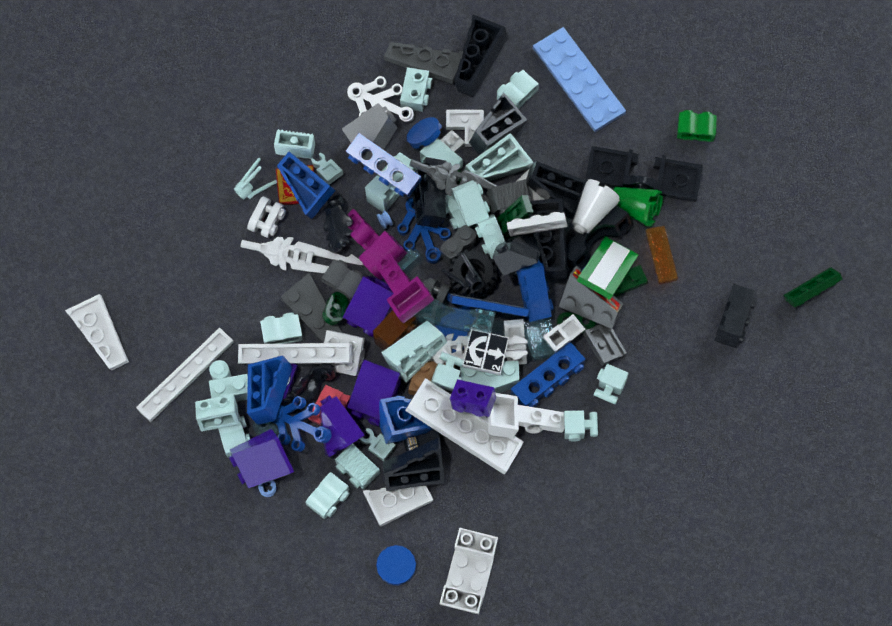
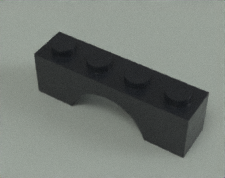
(579, 247)

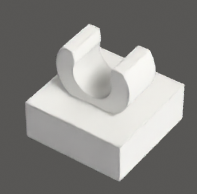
(453, 141)

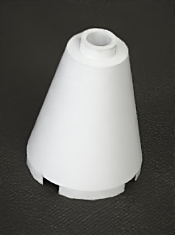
(593, 206)

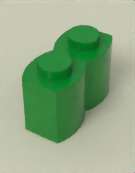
(696, 126)

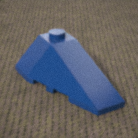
(396, 422)

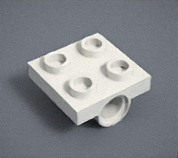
(357, 351)

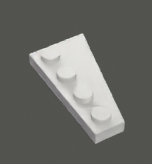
(99, 330)

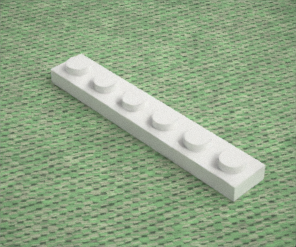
(296, 353)
(184, 375)

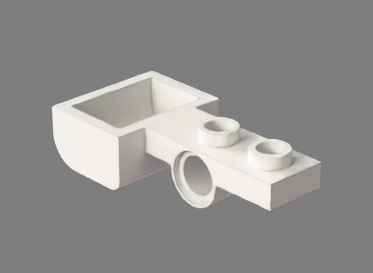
(508, 416)

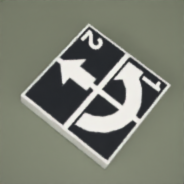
(485, 352)

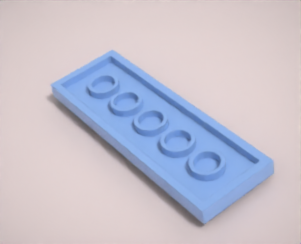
(579, 79)

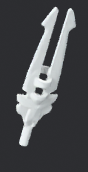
(281, 252)
(463, 341)

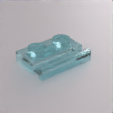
(534, 335)

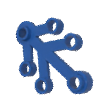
(424, 232)
(296, 423)

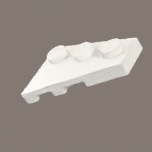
(396, 503)

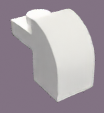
(512, 328)
(563, 333)

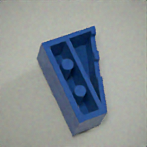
(306, 185)
(535, 291)
(266, 388)

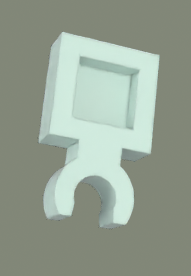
(329, 170)
(378, 445)

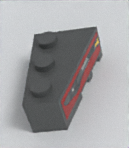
(588, 303)

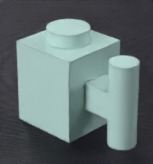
(445, 375)
(612, 380)
(576, 425)

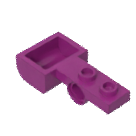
(375, 246)
(408, 295)

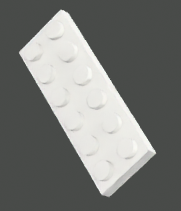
(467, 430)

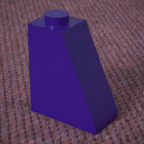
(342, 426)

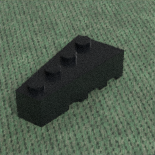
(479, 53)
(551, 242)

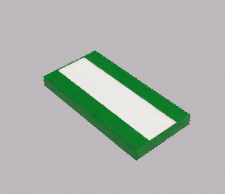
(607, 267)

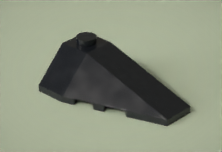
(516, 253)

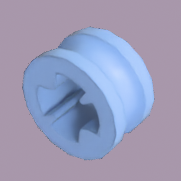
(384, 219)
(269, 493)

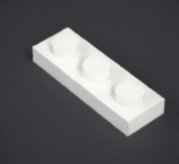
(536, 224)

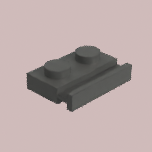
(604, 344)

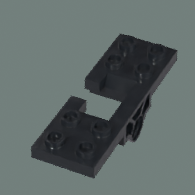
(675, 177)

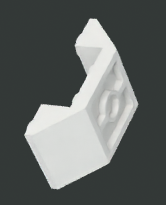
(469, 571)

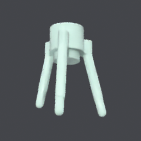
(244, 188)

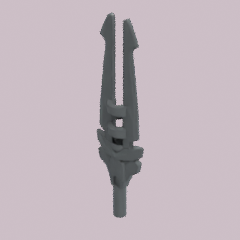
(447, 177)

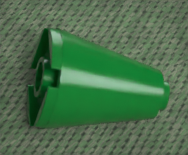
(640, 203)

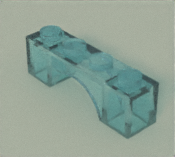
(457, 319)

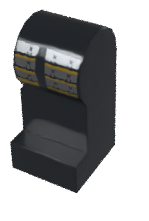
(415, 441)

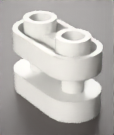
(270, 226)

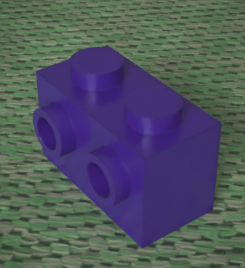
(473, 398)

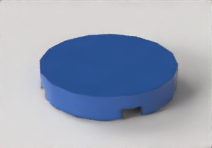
(424, 132)
(396, 565)

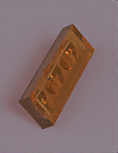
(661, 254)

